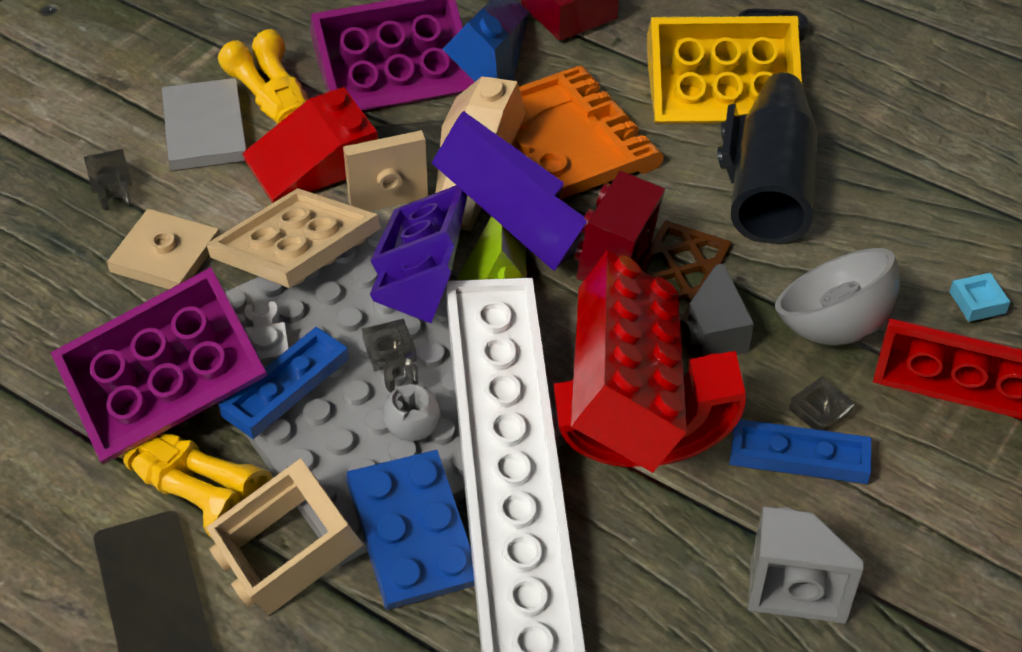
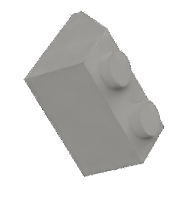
(801, 568)

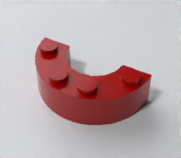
(712, 405)

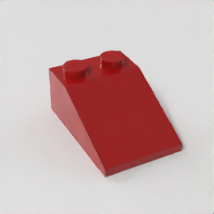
(308, 145)

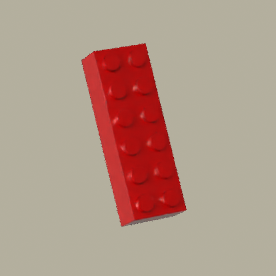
(629, 362)

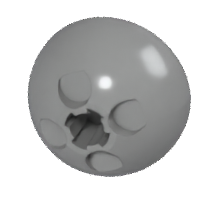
(842, 297)

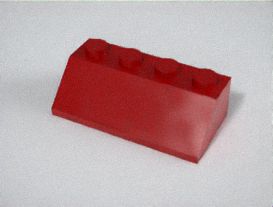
(951, 367)

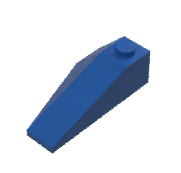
(490, 41)

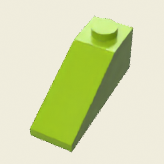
(495, 256)

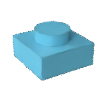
(979, 297)

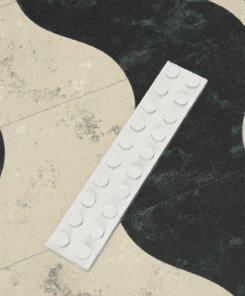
(511, 470)

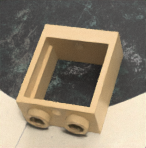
(261, 511)

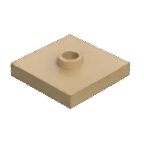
(386, 171)
(162, 249)

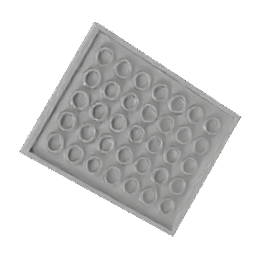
(342, 418)

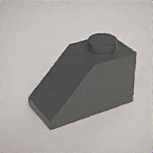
(718, 317)

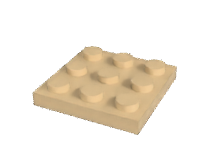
(294, 237)

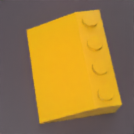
(715, 62)

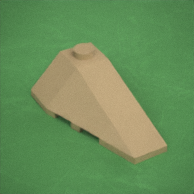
(495, 105)

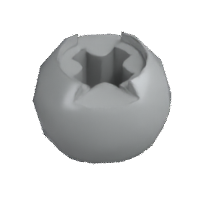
(411, 412)

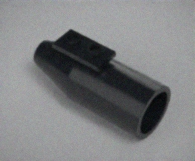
(772, 162)

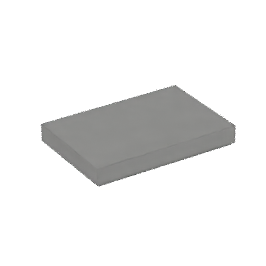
(203, 124)

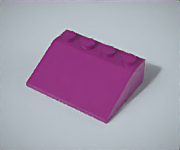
(389, 51)
(158, 365)

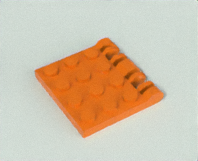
(580, 132)

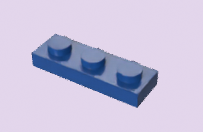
(288, 381)
(801, 451)

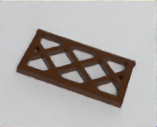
(692, 240)

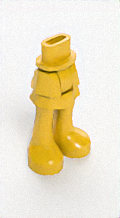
(280, 94)
(169, 466)

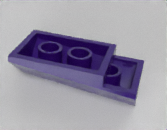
(511, 190)
(418, 253)

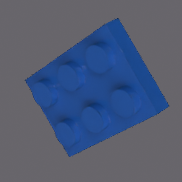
(411, 529)

